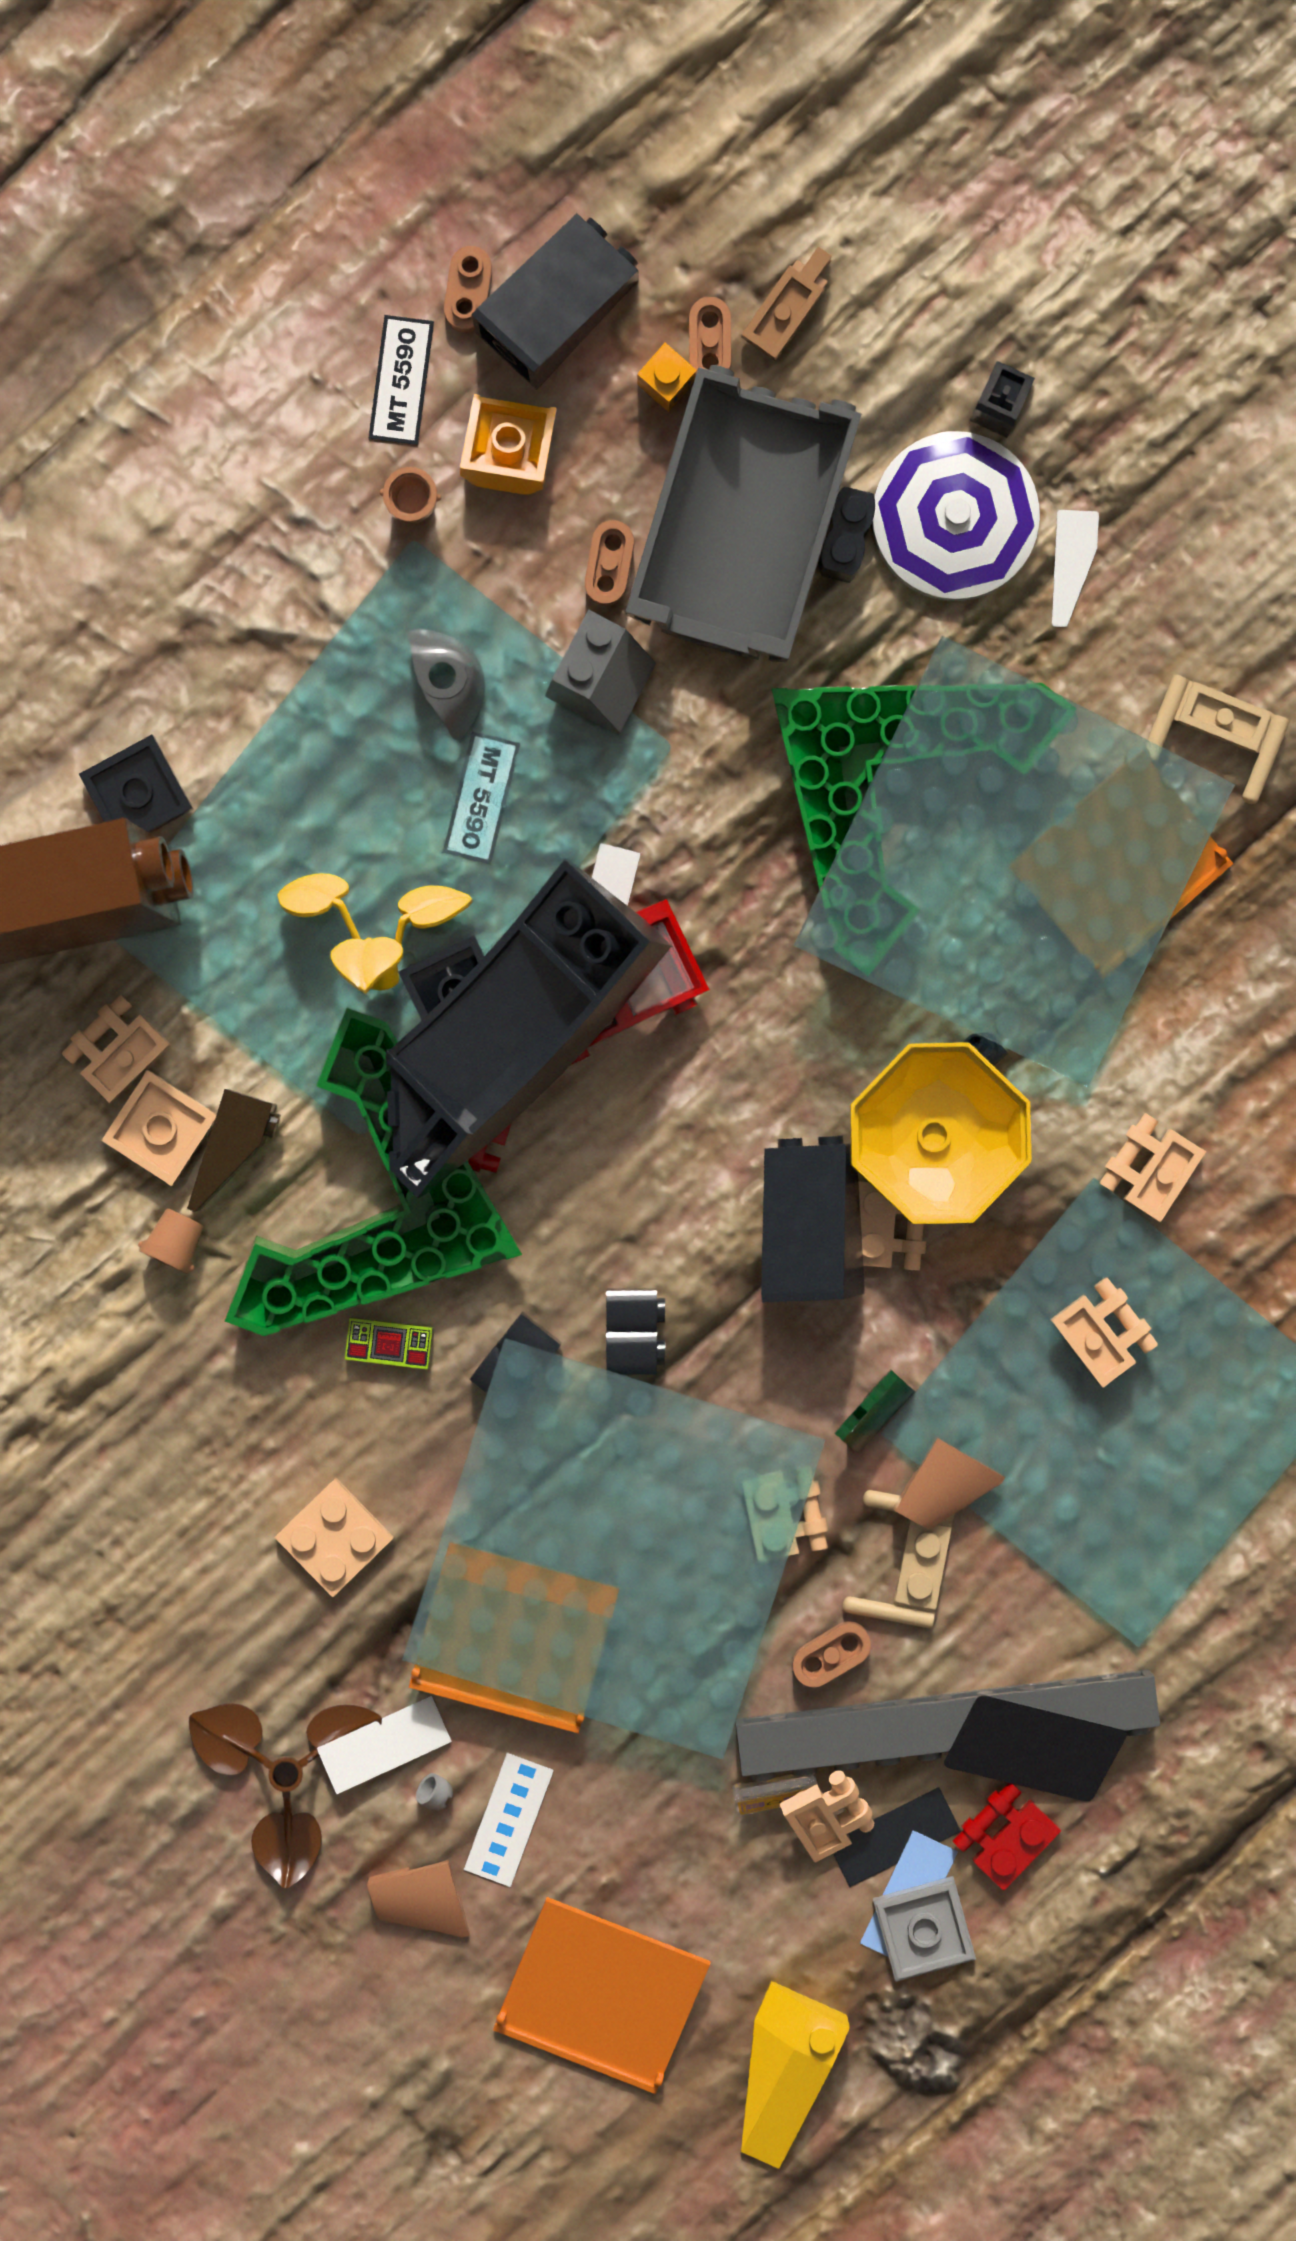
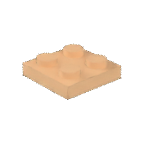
(160, 1128)
(334, 1537)

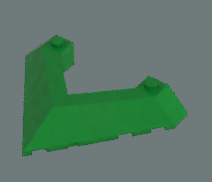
(832, 748)
(386, 1254)

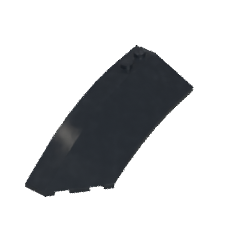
(514, 1024)

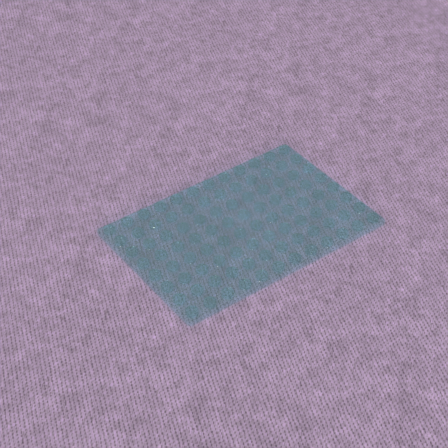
(376, 790)

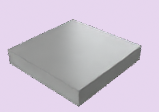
(924, 1928)

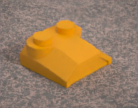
(507, 445)

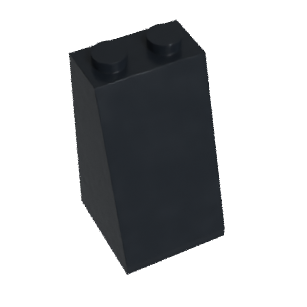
(555, 299)
(811, 1222)

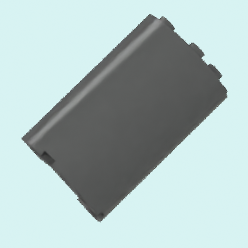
(742, 517)

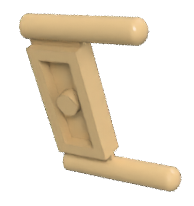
(1226, 720)
(918, 1573)

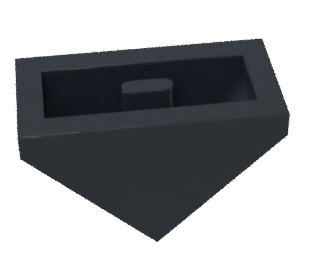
(1002, 399)

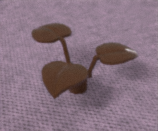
(226, 1739)

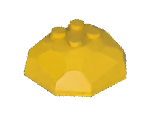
(940, 1133)

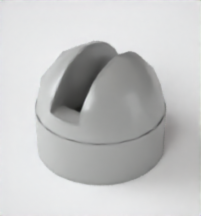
(434, 1792)

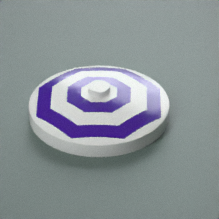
(955, 516)

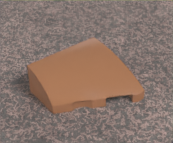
(944, 1485)
(420, 1899)

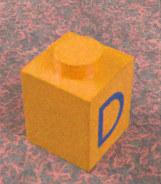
(666, 377)

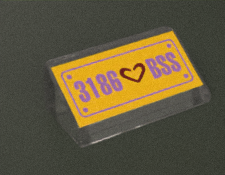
(768, 1794)

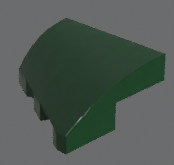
(874, 1411)

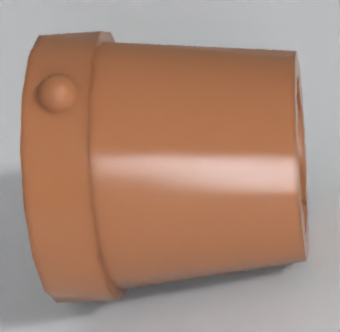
(410, 495)
(173, 1241)

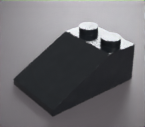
(439, 974)

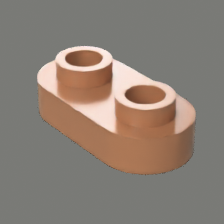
(466, 286)
(712, 341)
(608, 563)
(833, 1657)

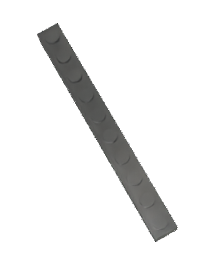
(928, 1723)

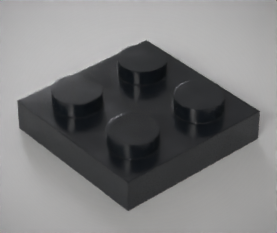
(137, 787)

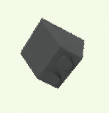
(601, 673)

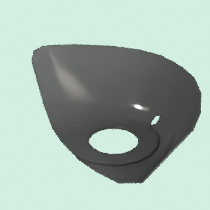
(461, 701)

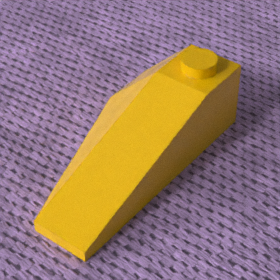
(788, 2065)

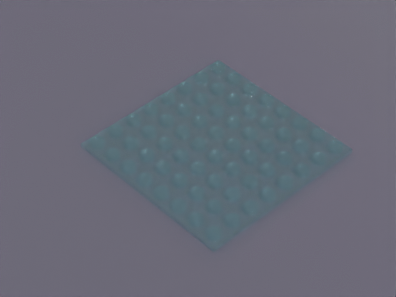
(1014, 862)
(1129, 1480)
(613, 1548)

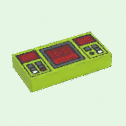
(388, 1343)

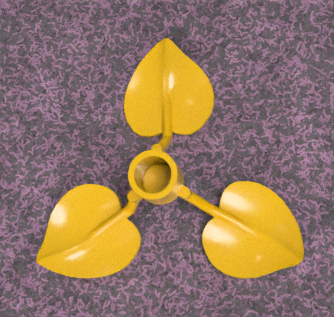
(373, 961)

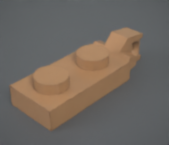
(788, 305)

